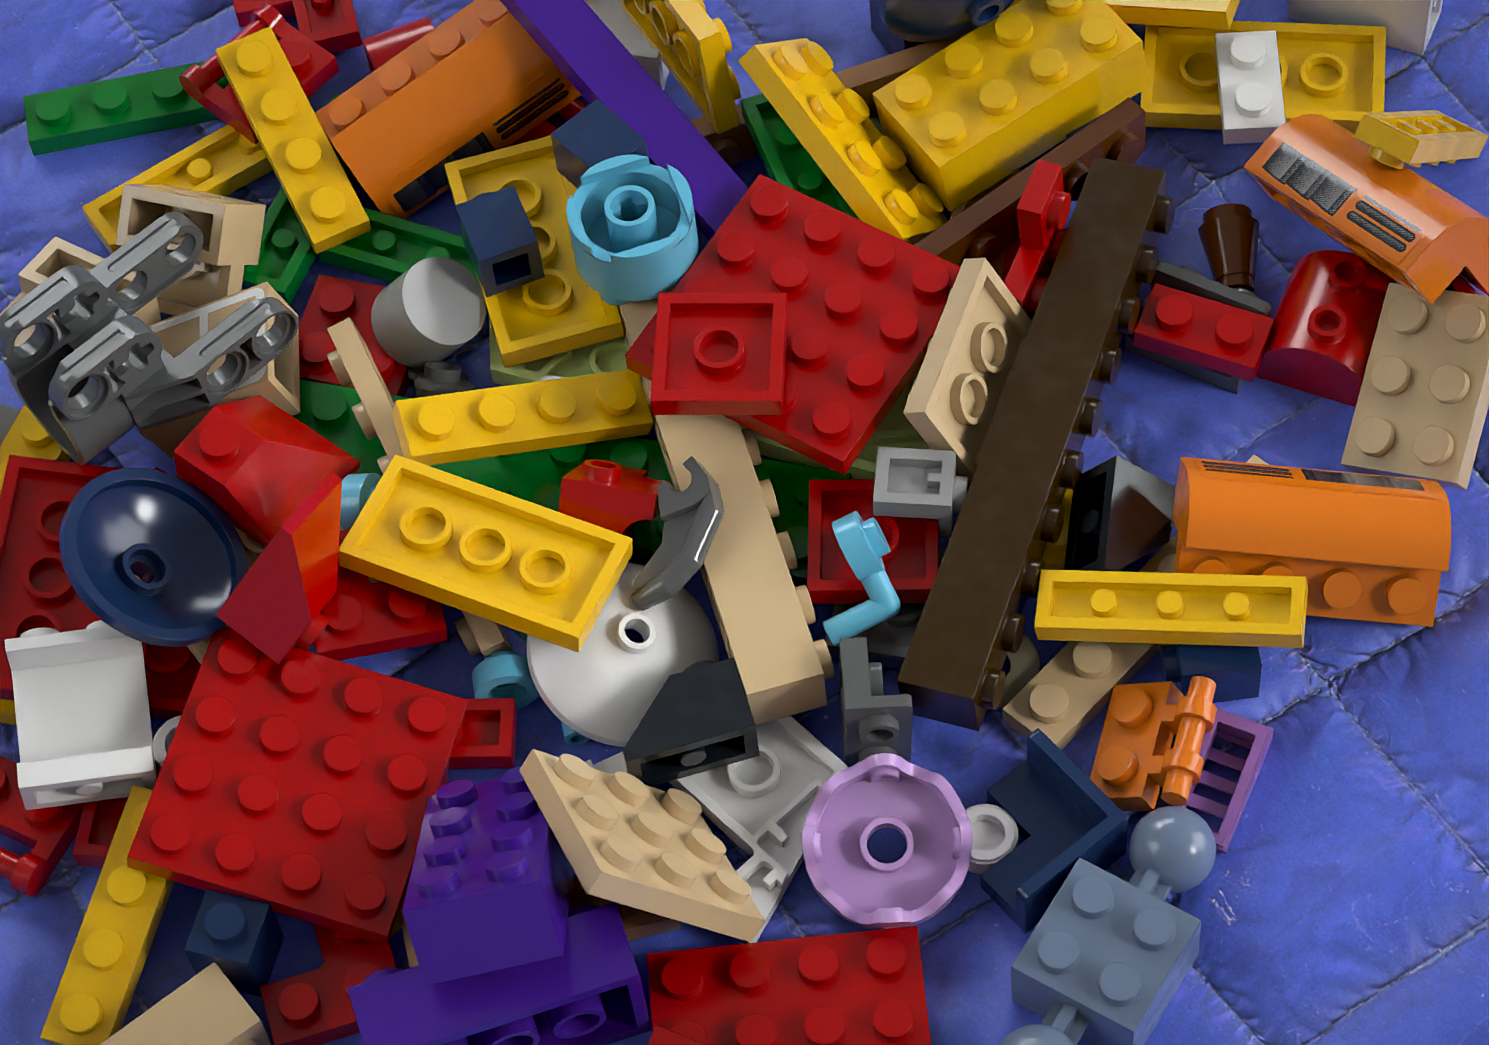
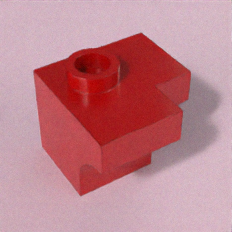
(609, 495)

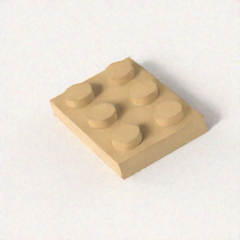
(968, 365)
(1423, 389)

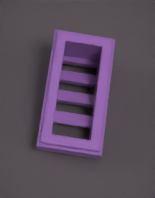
(1244, 734)

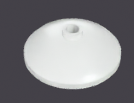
(615, 680)

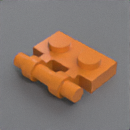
(1137, 740)

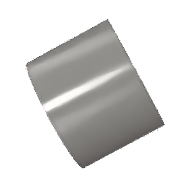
(428, 312)

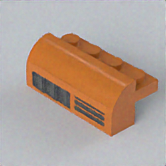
(441, 100)
(1371, 208)
(1360, 539)

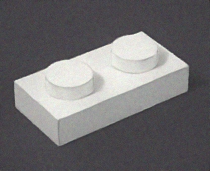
(1249, 85)

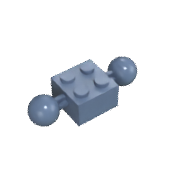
(1114, 947)

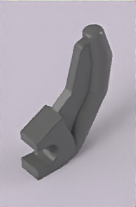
(688, 531)

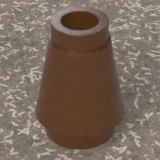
(1231, 244)

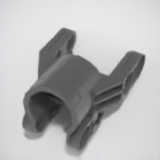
(103, 371)

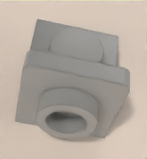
(919, 485)

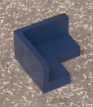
(1060, 820)

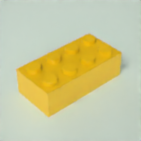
(1010, 92)

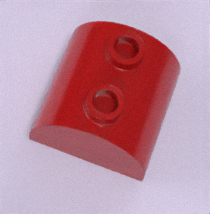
(1326, 325)

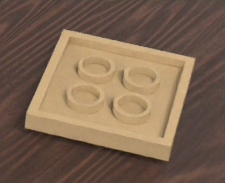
(641, 845)

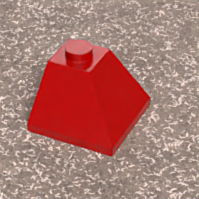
(258, 463)
(291, 579)

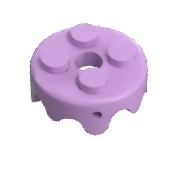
(898, 796)

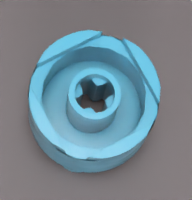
(632, 228)

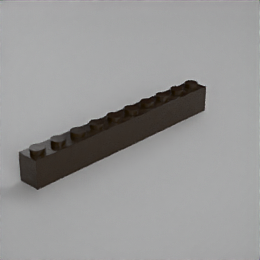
(1036, 445)

